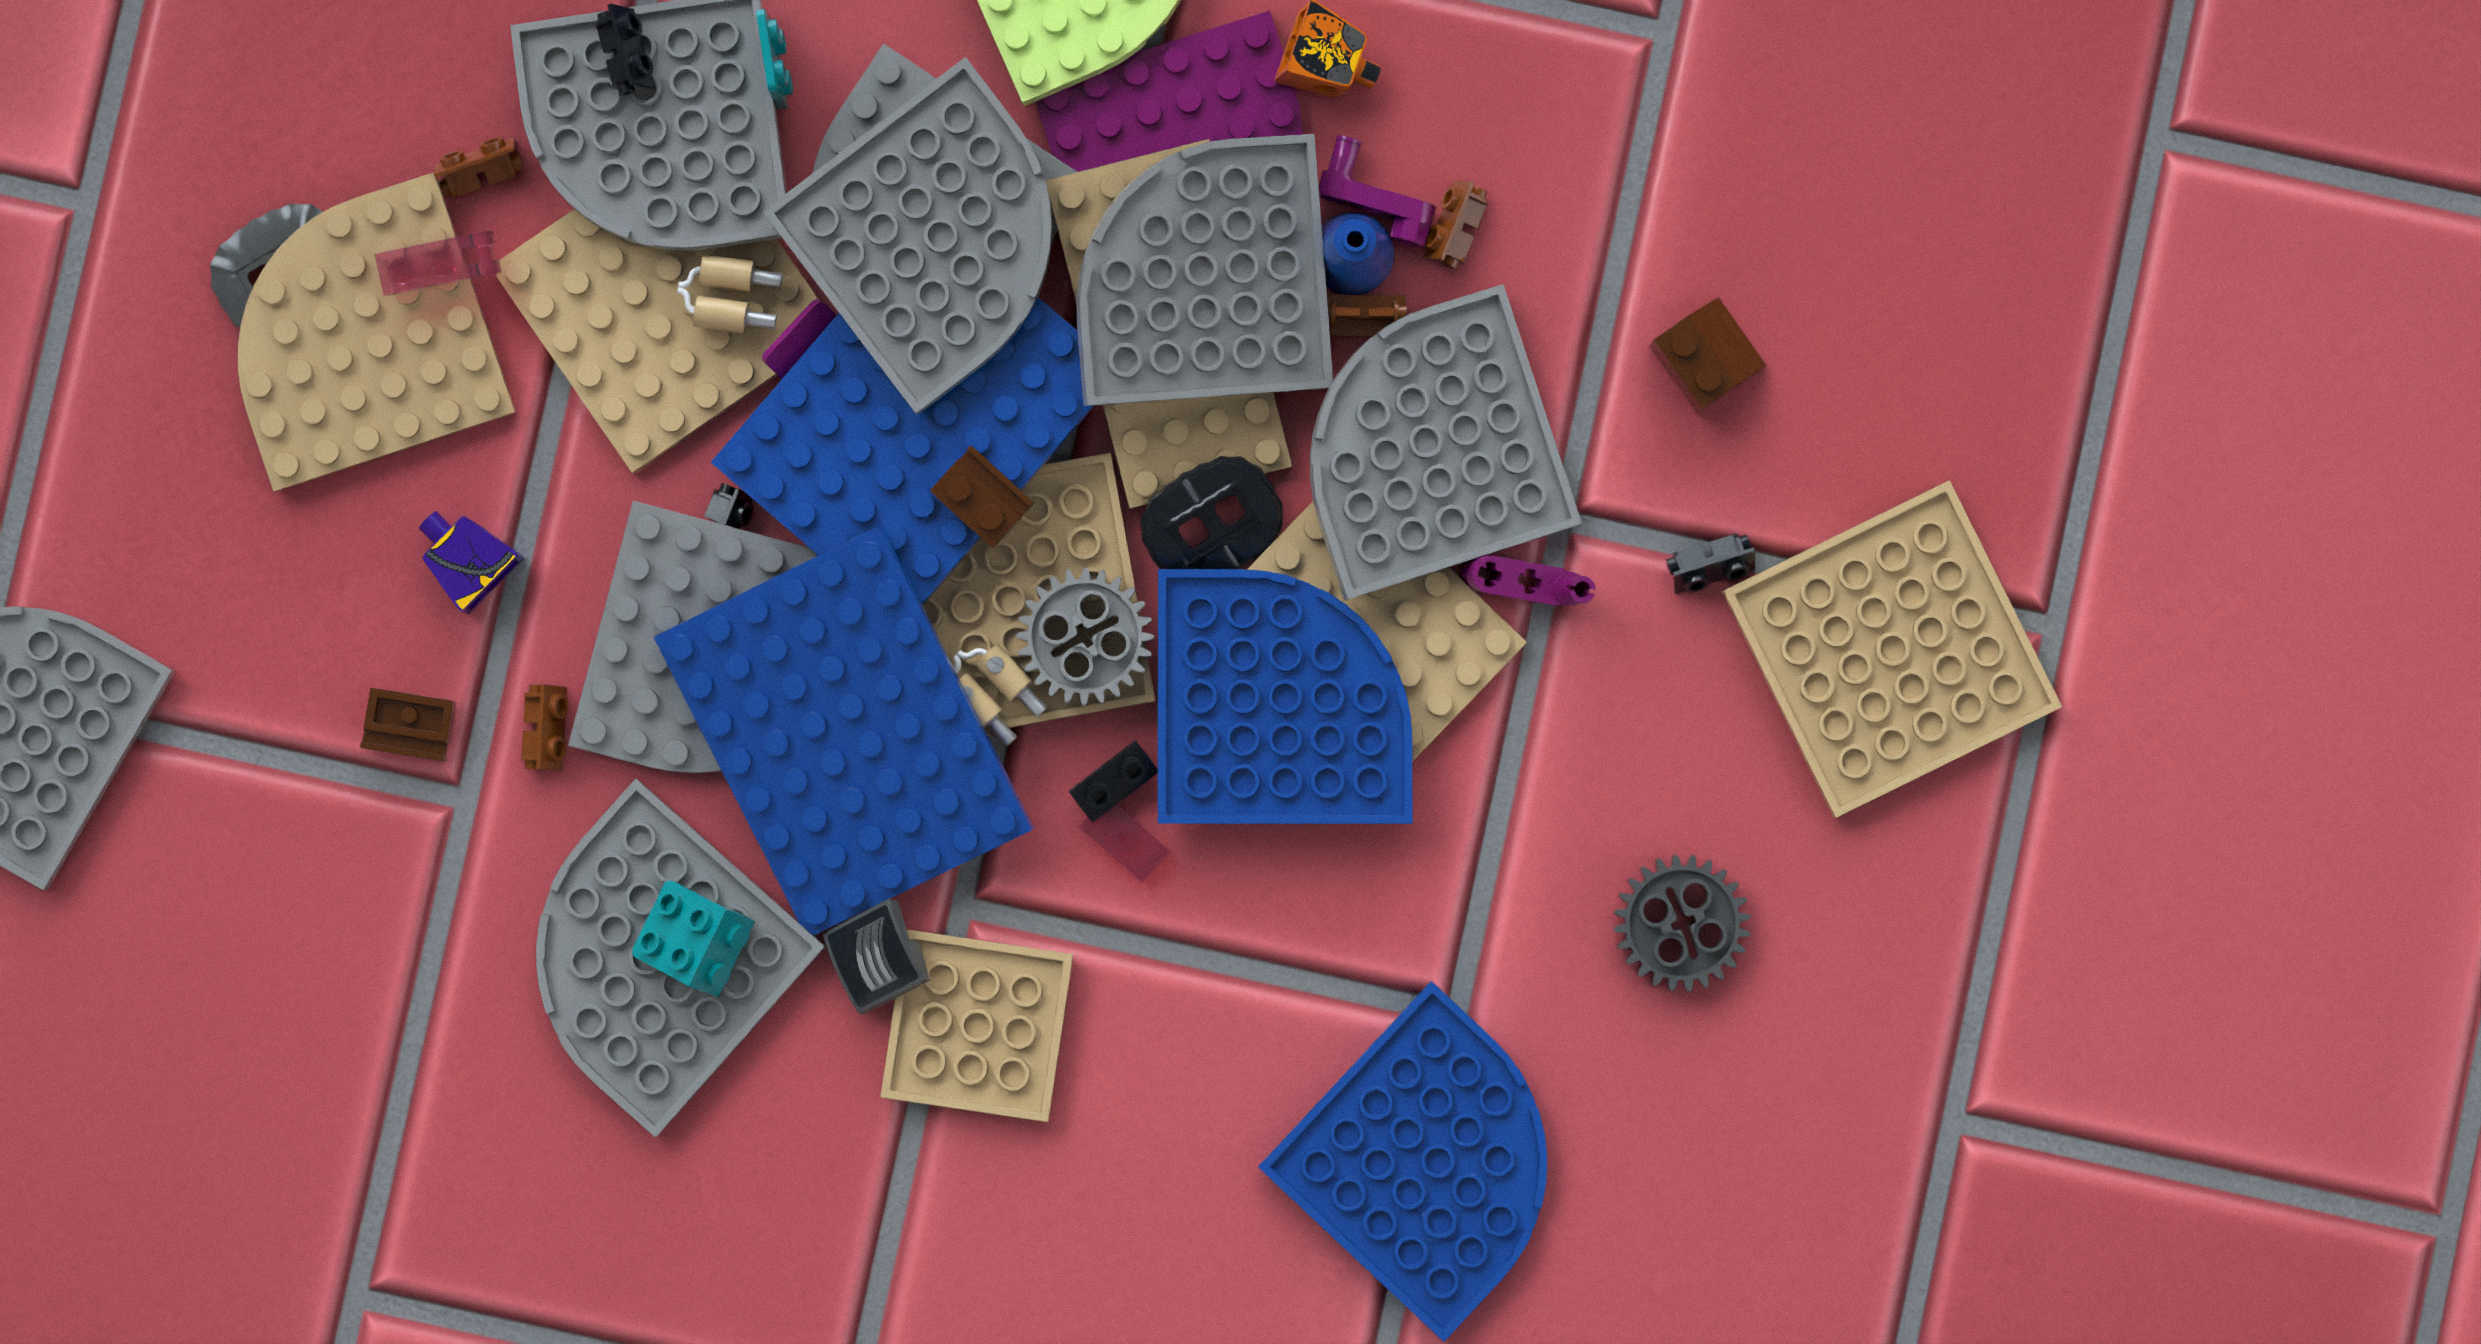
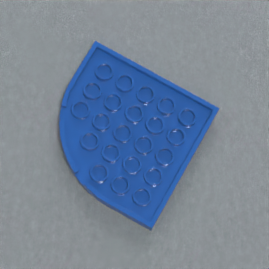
(1275, 706)
(1424, 1161)

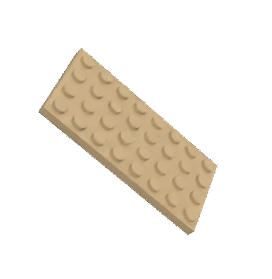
(1162, 437)

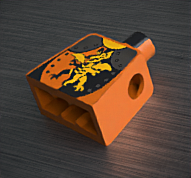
(1325, 54)

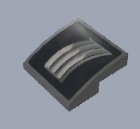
(876, 956)

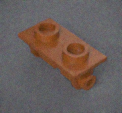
(462, 169)
(1461, 205)
(1363, 313)
(545, 746)

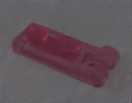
(436, 263)

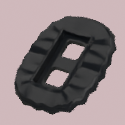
(1195, 496)

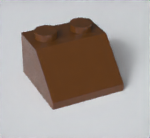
(1707, 354)

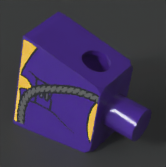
(466, 559)

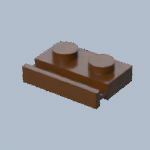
(982, 497)
(408, 724)

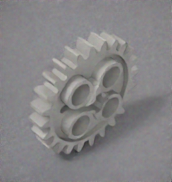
(1104, 670)

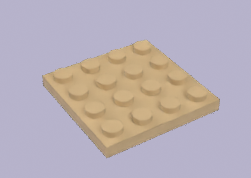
(980, 1028)

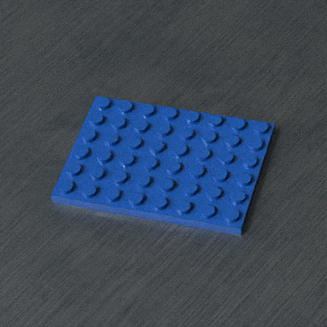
(848, 452)
(844, 731)

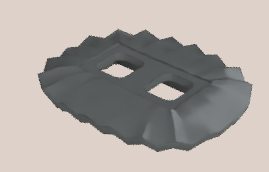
(251, 249)

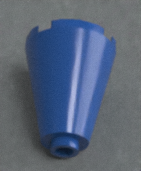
(1359, 268)

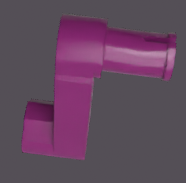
(1410, 216)
(1550, 586)

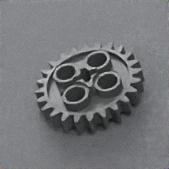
(1717, 908)

